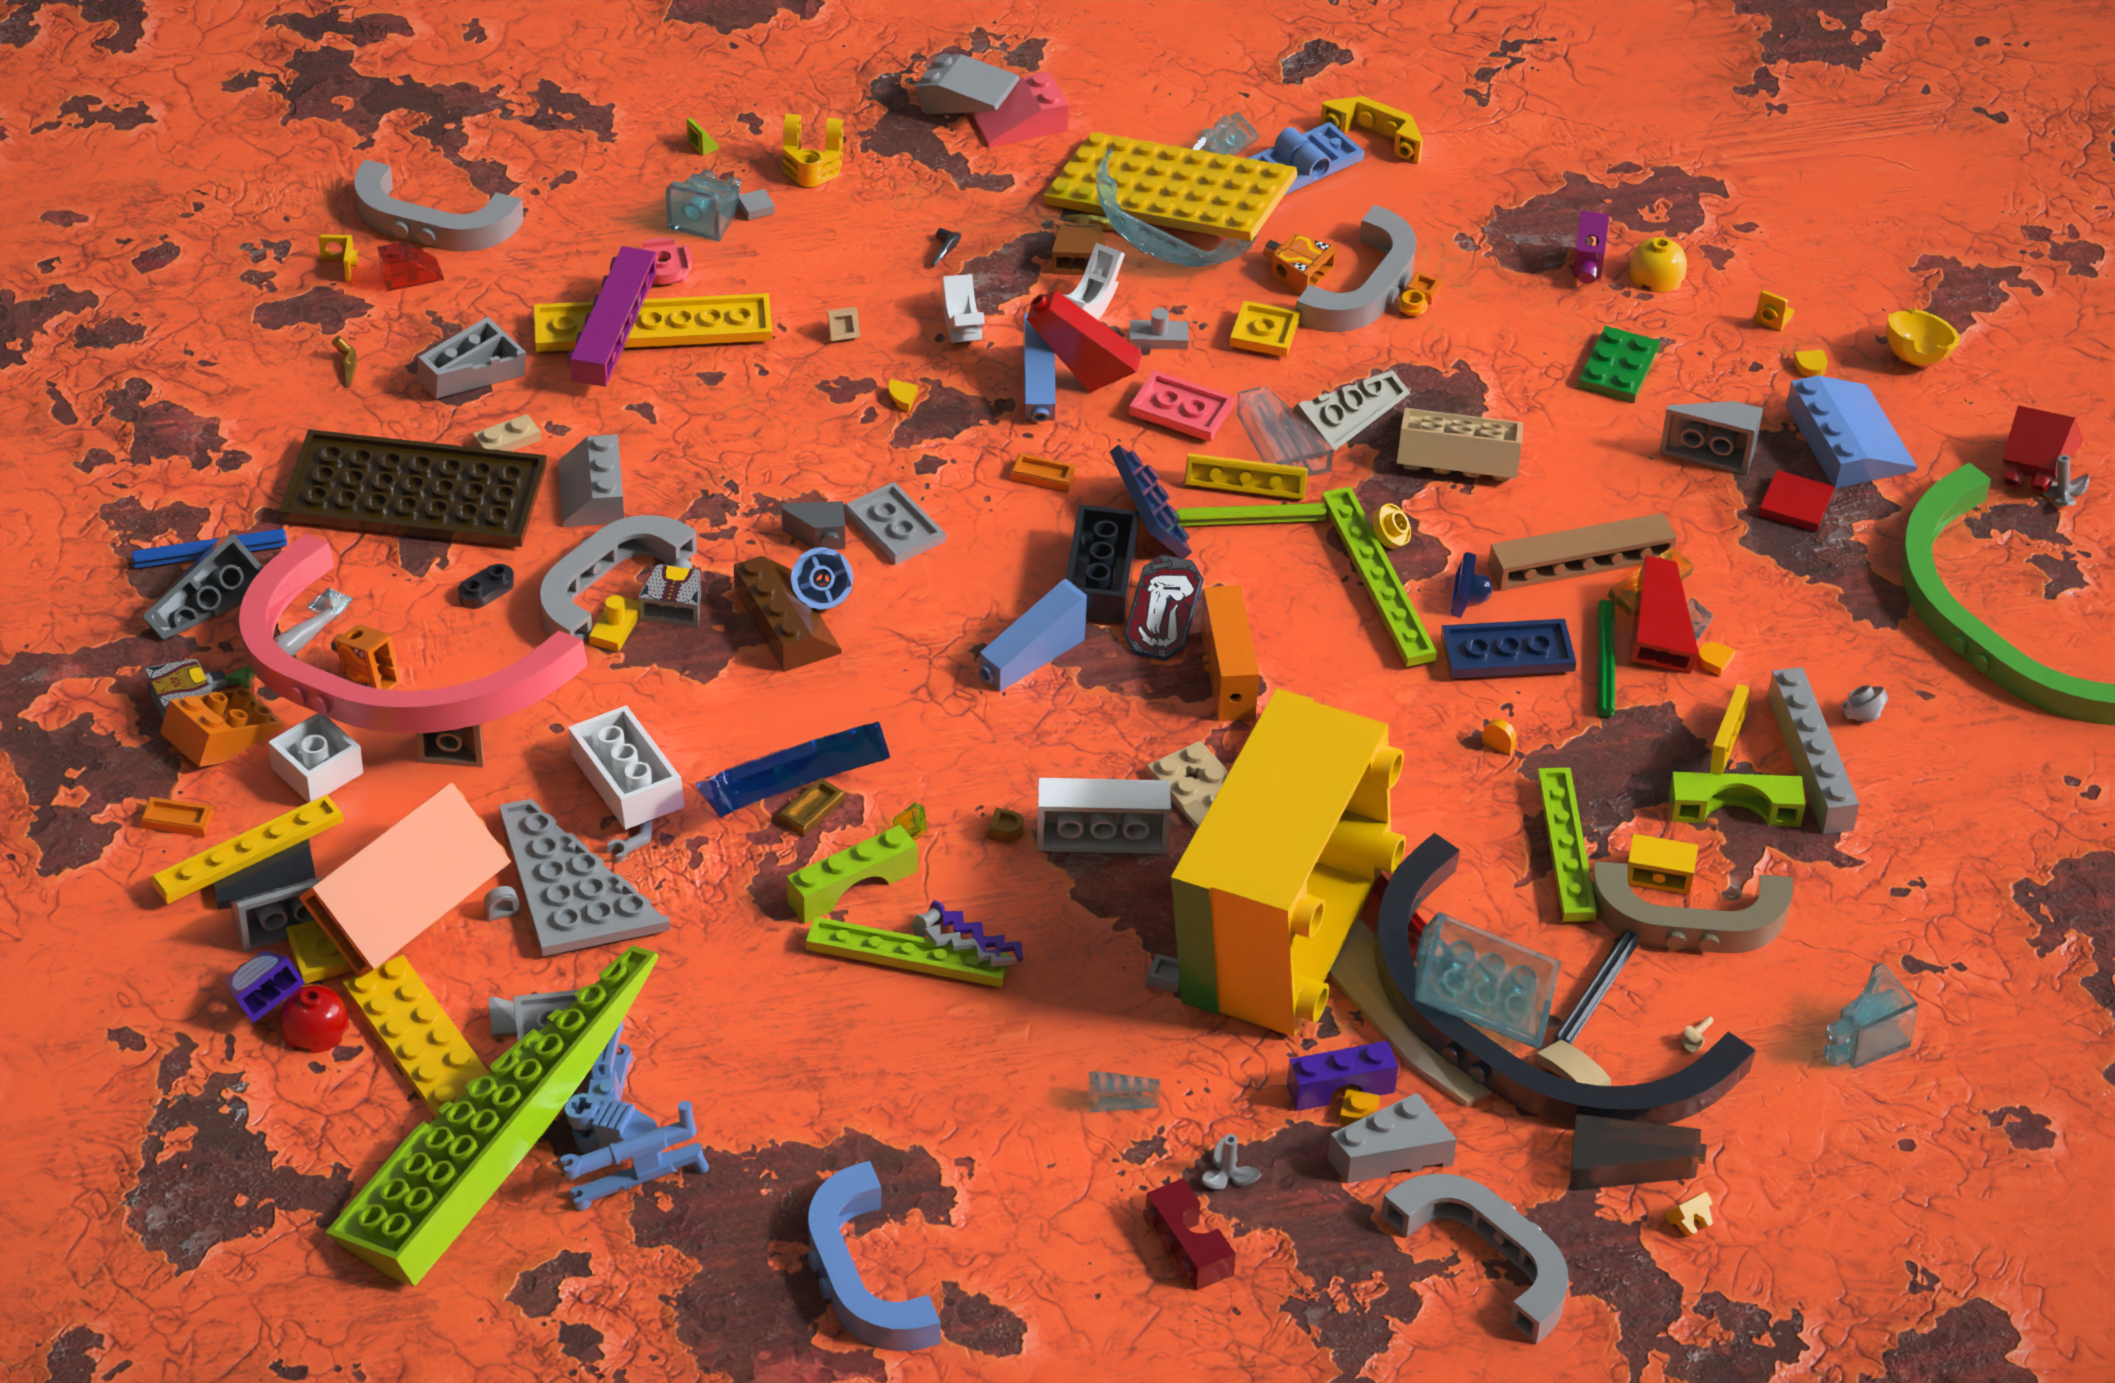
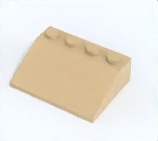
(1460, 444)

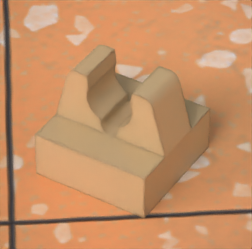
(843, 323)

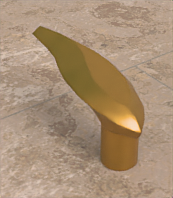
(1093, 219)
(349, 358)

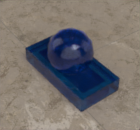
(1469, 586)

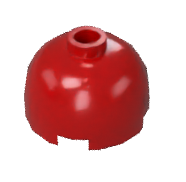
(313, 1018)

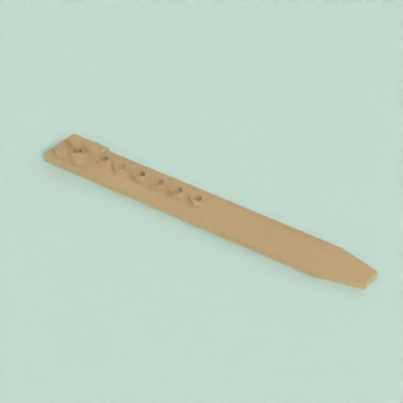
(1355, 965)

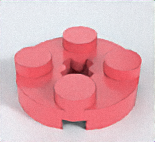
(677, 260)

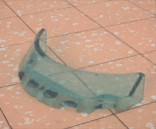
(1155, 241)

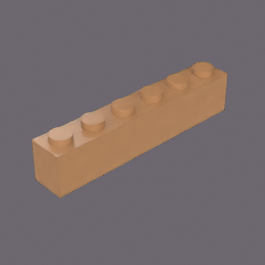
(1579, 551)

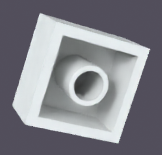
(315, 757)

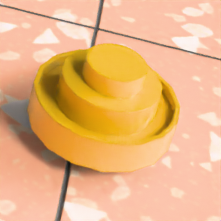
(1391, 526)

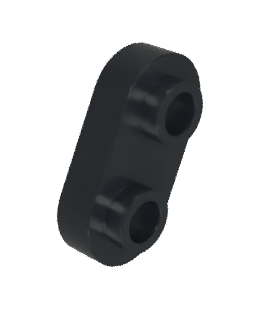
(486, 586)

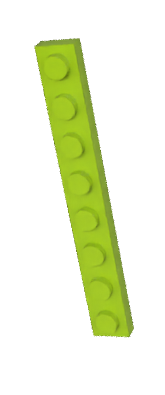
(1379, 577)

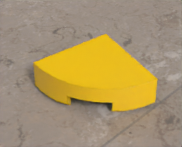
(902, 393)

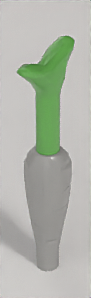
(290, 641)

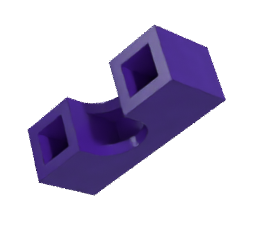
(1318, 1075)

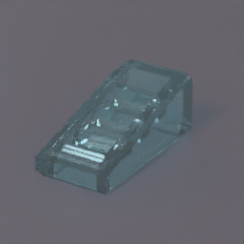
(1121, 1092)

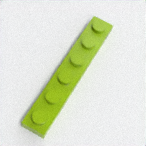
(1566, 844)
(901, 951)

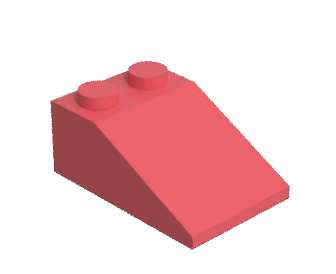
(1028, 112)

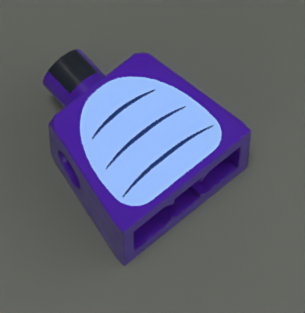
(263, 983)

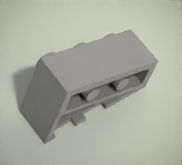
(1390, 1141)

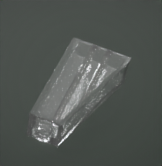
(1281, 433)

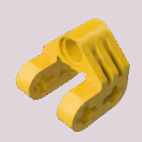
(811, 166)

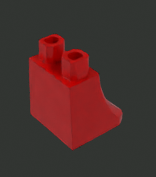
(2036, 443)

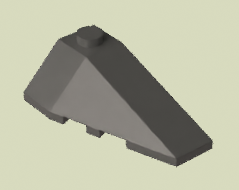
(205, 589)

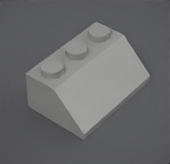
(591, 482)
(263, 917)

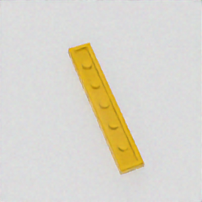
(247, 849)

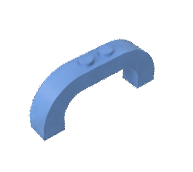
(877, 1322)

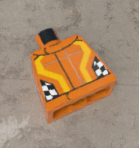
(1301, 261)
(368, 657)

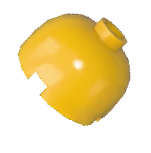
(1658, 264)

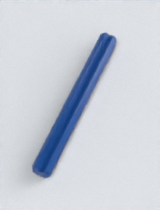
(193, 550)

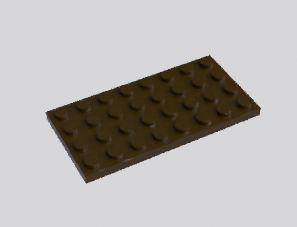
(413, 488)

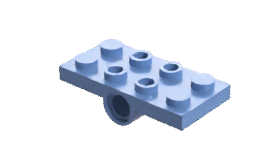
(1312, 153)

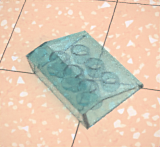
(1485, 979)

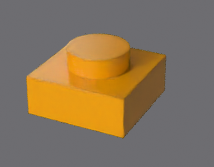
(1358, 1106)

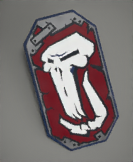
(1163, 607)

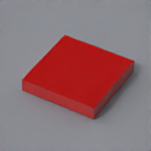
(1796, 500)

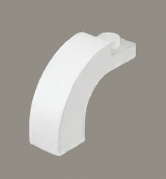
(1099, 281)
(960, 309)

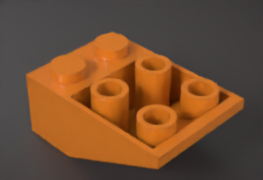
(217, 725)

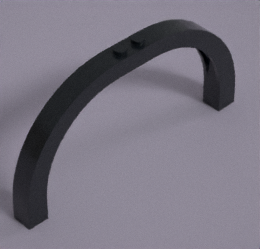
(1498, 1069)

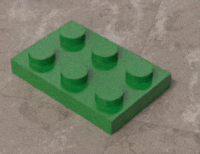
(1619, 364)

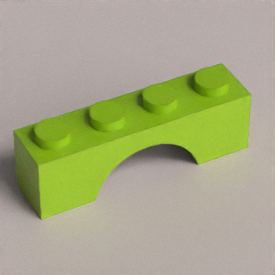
(1773, 797)
(819, 886)

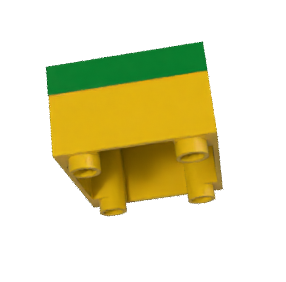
(1285, 863)

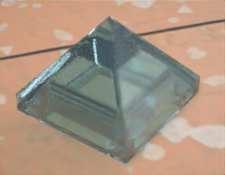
(330, 599)
(1699, 617)

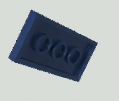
(1151, 501)
(1508, 648)

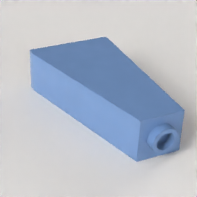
(1038, 376)
(1036, 637)

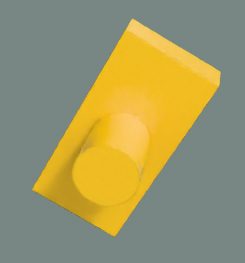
(615, 623)

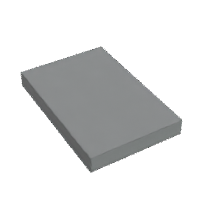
(894, 523)

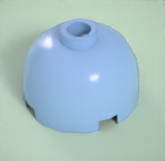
(822, 562)

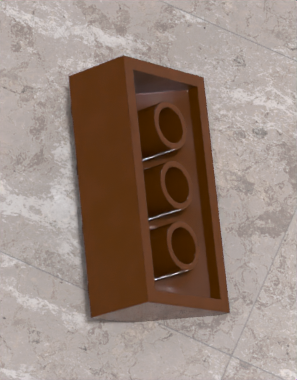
(786, 624)

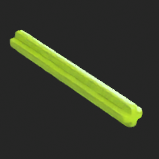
(1252, 514)

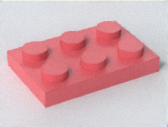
(1182, 405)

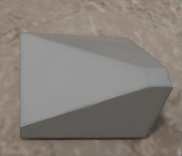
(502, 1017)

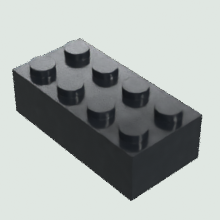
(1104, 559)

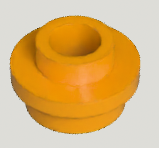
(1413, 303)

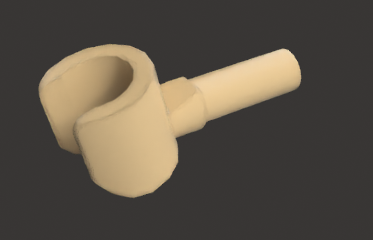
(1693, 1036)

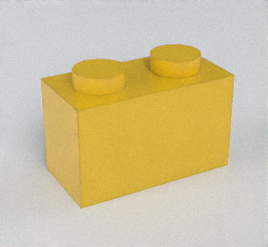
(1661, 864)

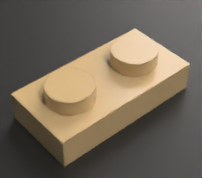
(509, 435)

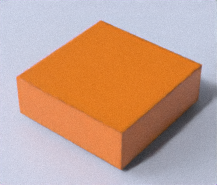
(1426, 284)

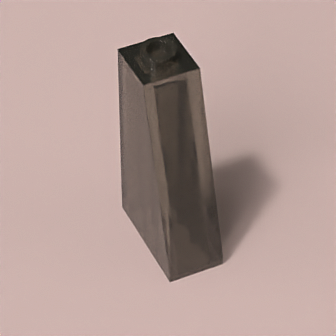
(1631, 1152)

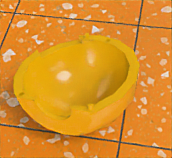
(1920, 337)

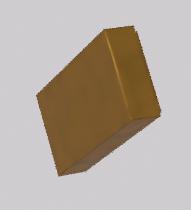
(812, 807)

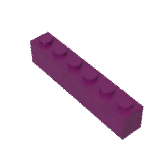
(612, 316)

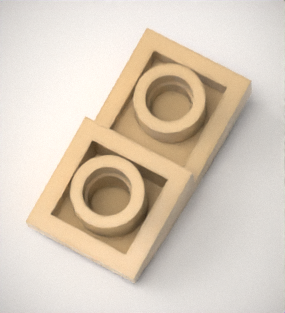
(1572, 1064)

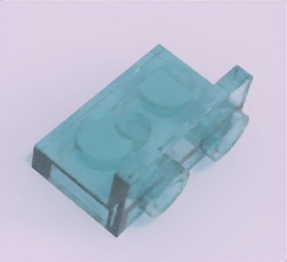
(1228, 137)

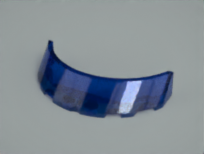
(793, 767)

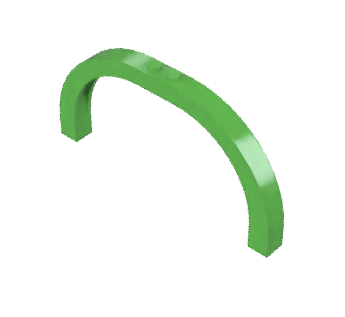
(1968, 635)

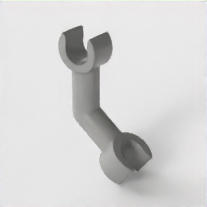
(632, 843)

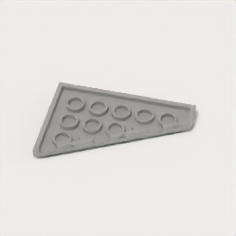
(569, 889)

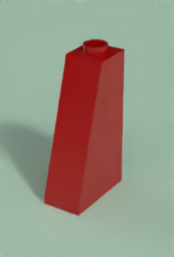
(1082, 342)
(1662, 619)

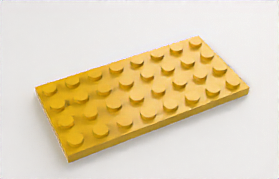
(1175, 185)

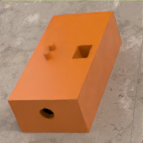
(1229, 653)

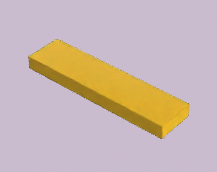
(1246, 476)
(1729, 729)

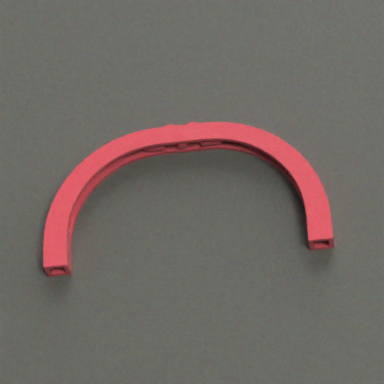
(380, 709)

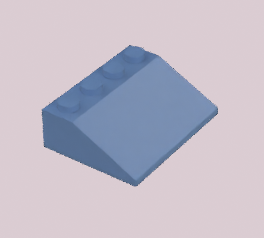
(1847, 431)

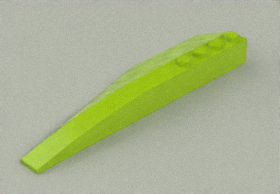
(464, 1155)

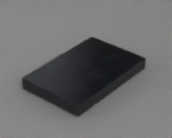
(274, 872)

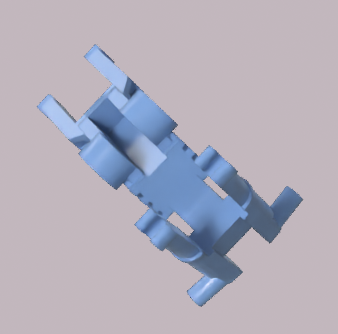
(622, 1133)

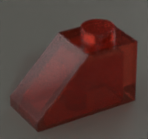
(407, 266)

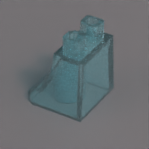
(702, 204)
(1873, 1023)

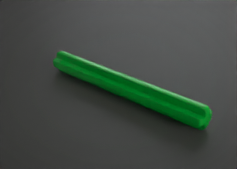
(1606, 658)

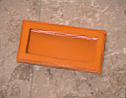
(1043, 472)
(177, 817)

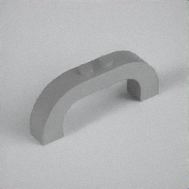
(428, 225)
(1361, 307)
(597, 555)
(1500, 1225)

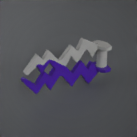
(978, 942)

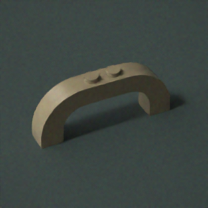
(1691, 927)

